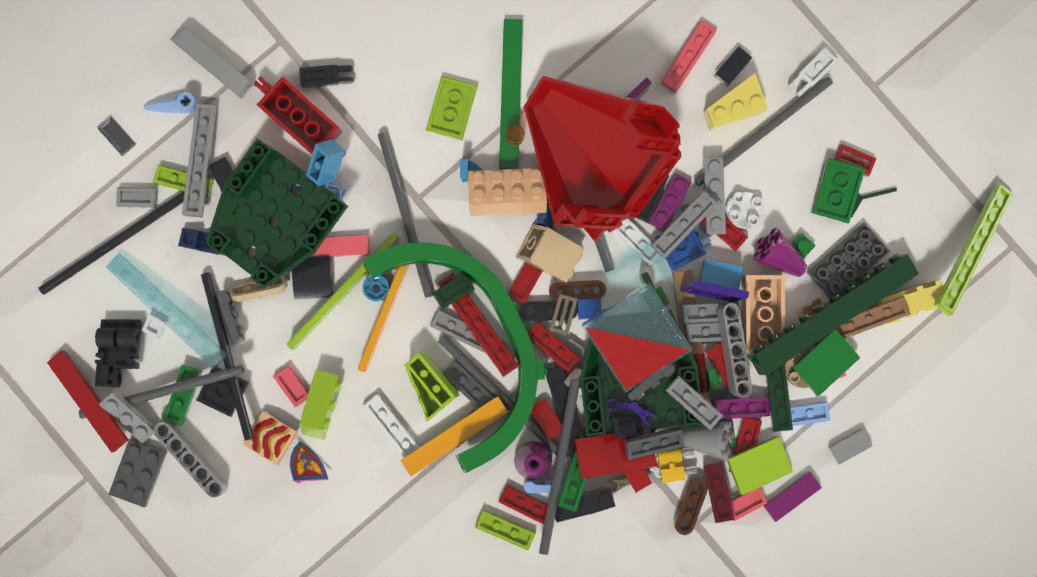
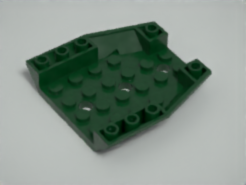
(256, 193)
(659, 402)

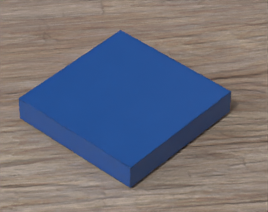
(685, 252)

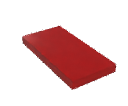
(605, 456)

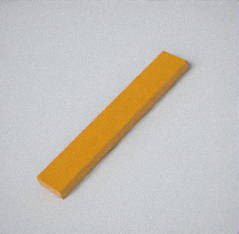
(382, 318)
(454, 436)

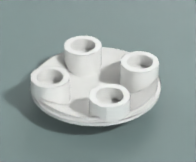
(745, 209)

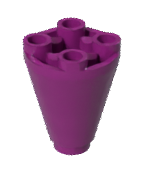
(779, 254)
(533, 451)

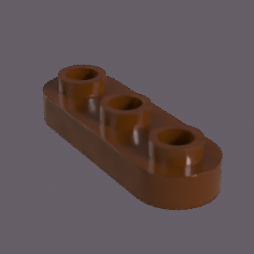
(585, 286)
(690, 515)

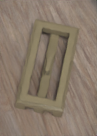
(558, 330)

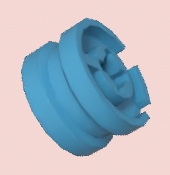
(368, 287)

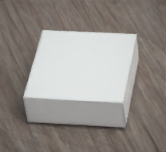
(154, 326)

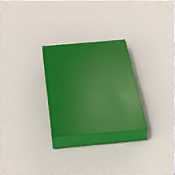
(838, 190)
(826, 362)

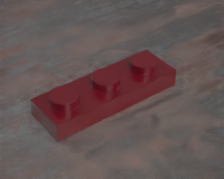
(718, 492)

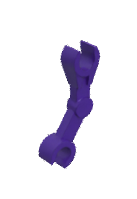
(634, 407)

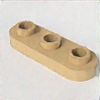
(252, 290)

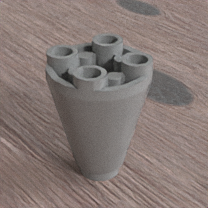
(710, 442)

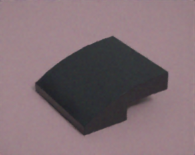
(313, 278)

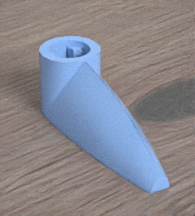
(174, 104)

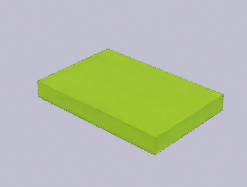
(451, 108)
(759, 465)

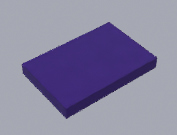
(714, 291)

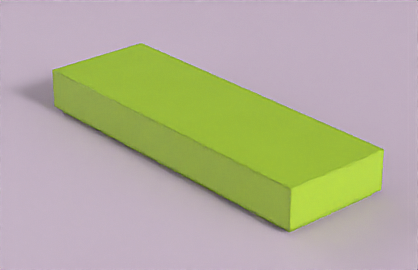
(176, 179)
(505, 529)

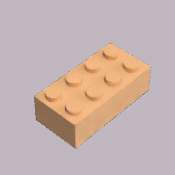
(506, 192)
(764, 308)

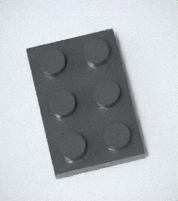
(137, 473)

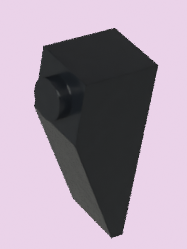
(590, 503)

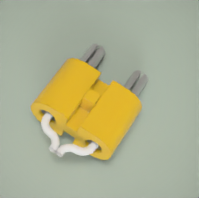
(671, 465)

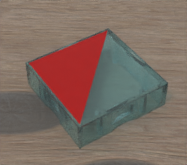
(637, 337)

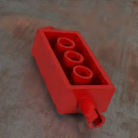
(296, 114)

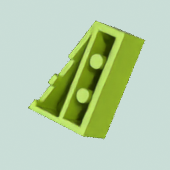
(430, 385)
(320, 404)

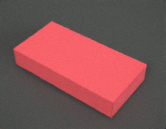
(291, 385)
(747, 503)

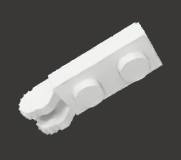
(815, 70)

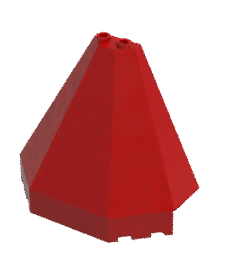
(599, 153)

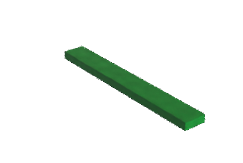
(510, 90)

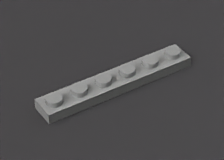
(199, 160)

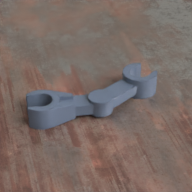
(704, 238)

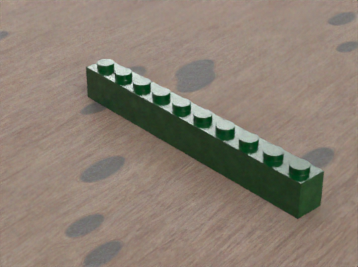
(832, 314)

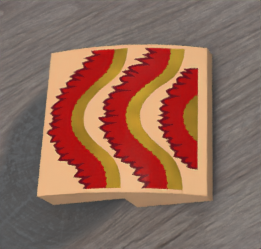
(271, 437)

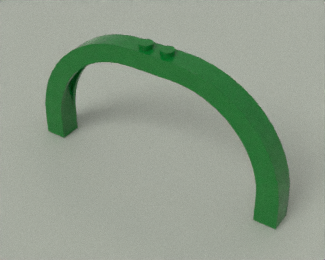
(508, 315)

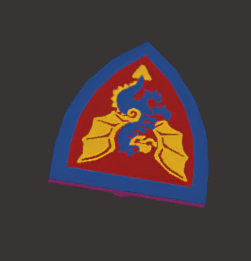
(306, 465)

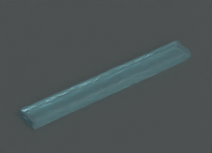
(166, 311)

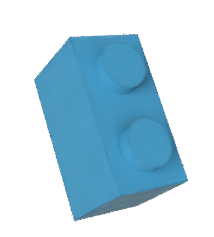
(325, 162)
(721, 273)

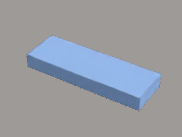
(809, 413)

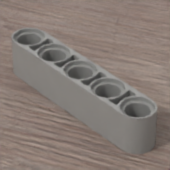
(211, 61)
(738, 341)
(181, 456)

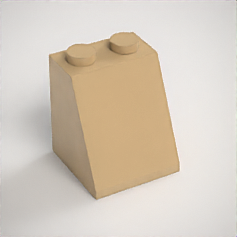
(550, 252)

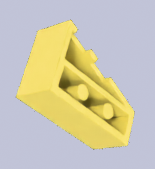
(737, 105)
(918, 297)

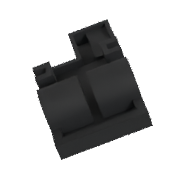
(117, 347)

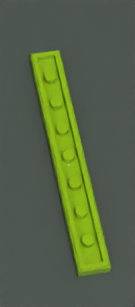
(973, 250)
(337, 297)

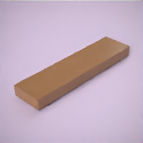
(875, 317)

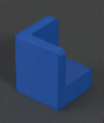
(588, 308)

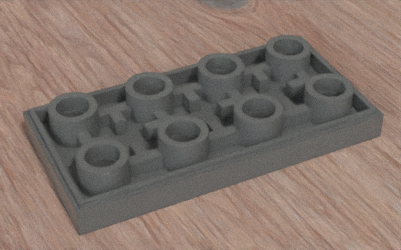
(848, 261)

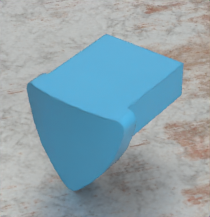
(465, 166)

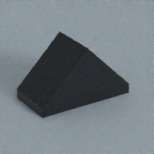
(626, 427)

